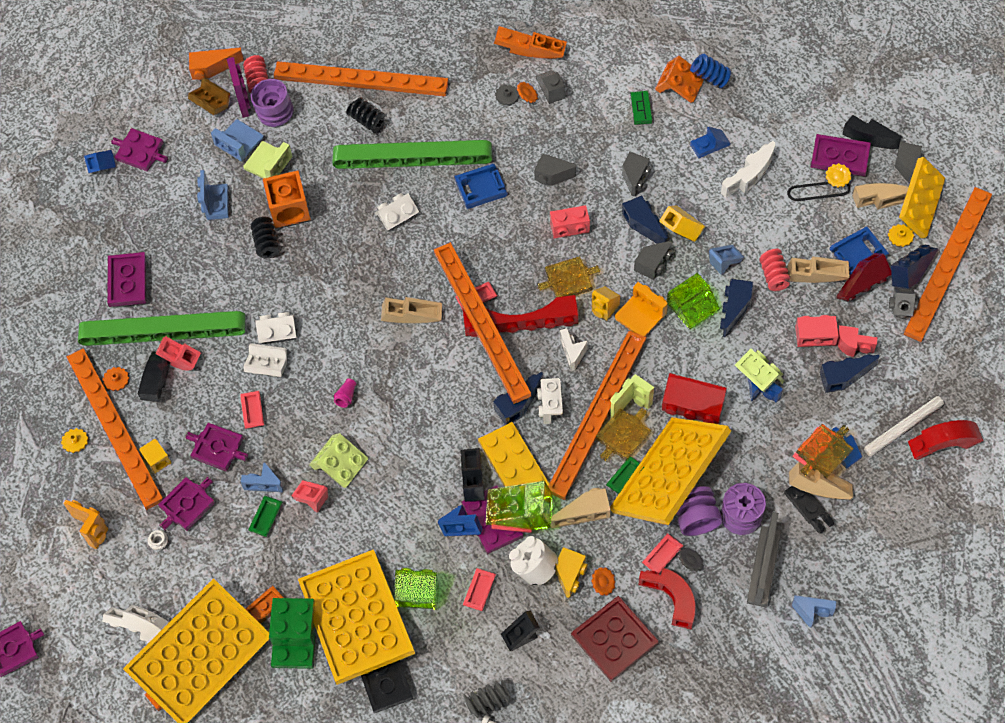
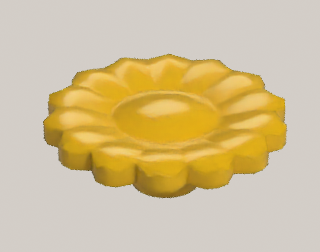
(838, 175)
(900, 235)
(74, 440)

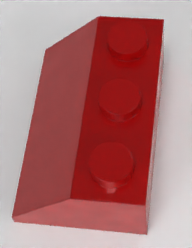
(693, 399)

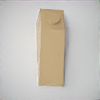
(586, 508)

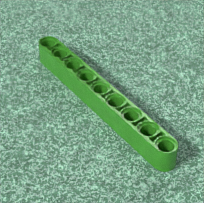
(412, 154)
(155, 328)

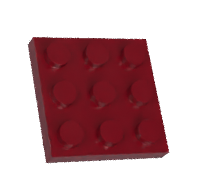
(614, 638)

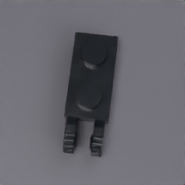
(809, 508)

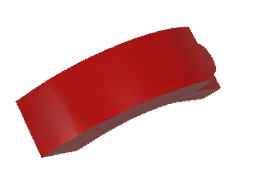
(943, 435)
(677, 590)

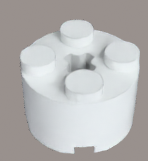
(533, 561)

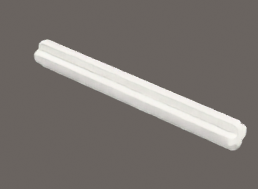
(903, 426)

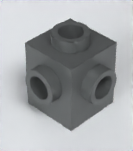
(903, 302)

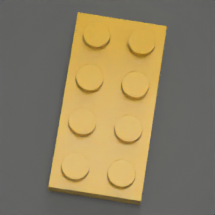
(922, 197)
(511, 457)

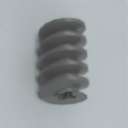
(487, 699)

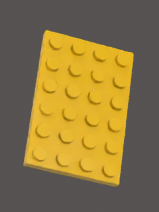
(670, 470)
(356, 617)
(197, 652)

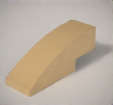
(880, 194)
(817, 270)
(411, 311)
(819, 485)

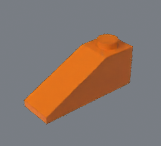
(212, 62)

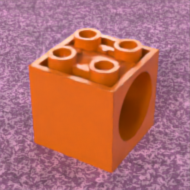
(286, 199)

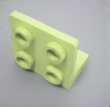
(268, 160)
(756, 368)
(635, 389)
(339, 460)

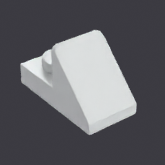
(573, 352)

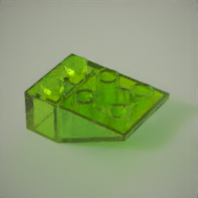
(520, 506)

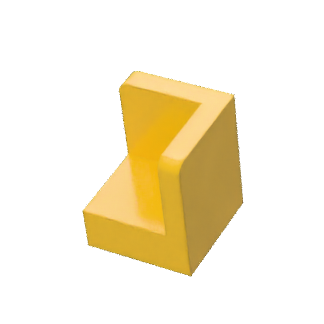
(155, 456)

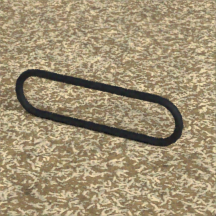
(815, 197)

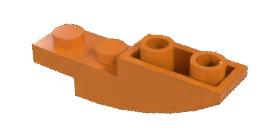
(531, 46)

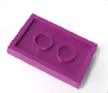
(239, 87)
(835, 150)
(126, 279)
(490, 538)

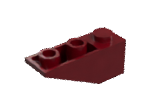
(867, 273)

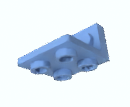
(237, 139)
(213, 198)

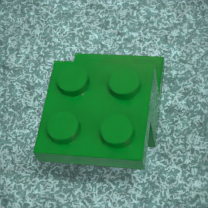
(292, 633)

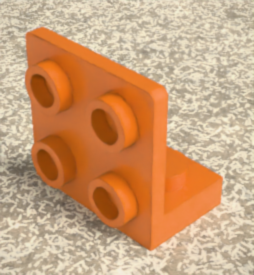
(680, 79)

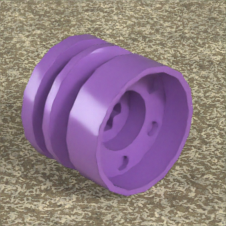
(272, 102)
(699, 512)
(743, 519)

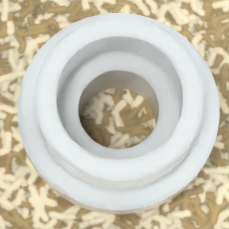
(157, 535)

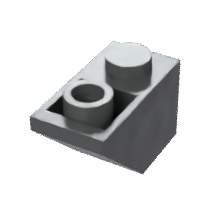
(907, 159)
(634, 171)
(652, 259)

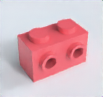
(569, 221)
(816, 331)

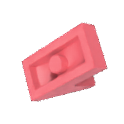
(311, 494)

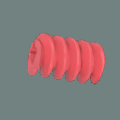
(254, 71)
(775, 270)

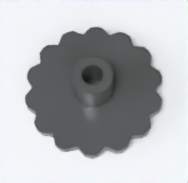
(507, 94)
(690, 559)

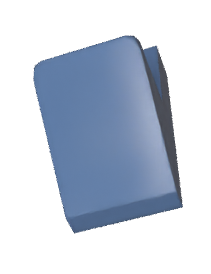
(724, 256)
(266, 482)
(808, 606)

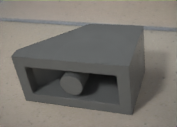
(551, 86)
(553, 170)

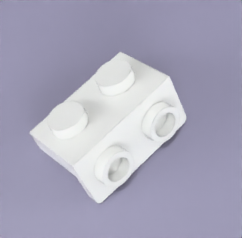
(397, 211)
(276, 328)
(266, 360)
(551, 399)

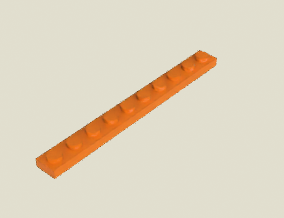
(361, 78)
(947, 264)
(482, 323)
(596, 415)
(115, 429)

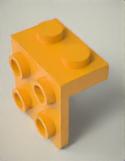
(642, 310)
(94, 528)

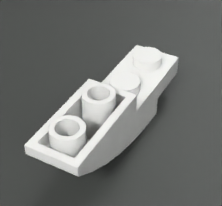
(751, 173)
(136, 620)

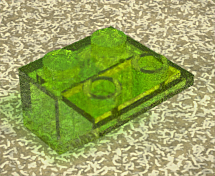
(692, 301)
(416, 589)

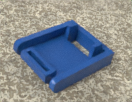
(484, 185)
(854, 249)

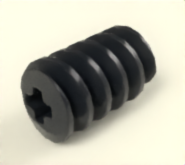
(366, 115)
(264, 237)

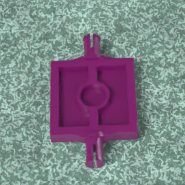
(139, 149)
(216, 446)
(186, 503)
(17, 647)

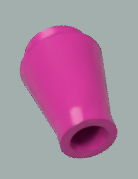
(344, 395)

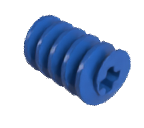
(711, 69)

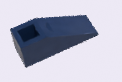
(641, 219)
(911, 268)
(738, 302)
(842, 374)
(512, 412)

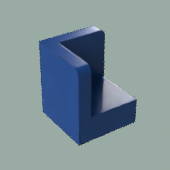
(99, 161)

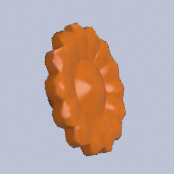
(527, 92)
(115, 378)
(603, 581)

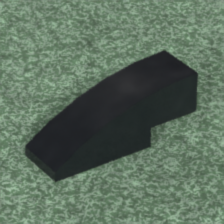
(871, 132)
(153, 378)
(472, 474)

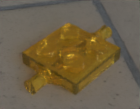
(568, 277)
(623, 434)
(824, 450)

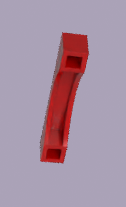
(559, 312)

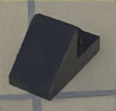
(521, 631)

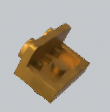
(210, 97)

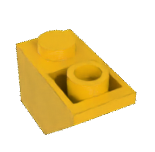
(682, 223)
(604, 302)
(569, 569)

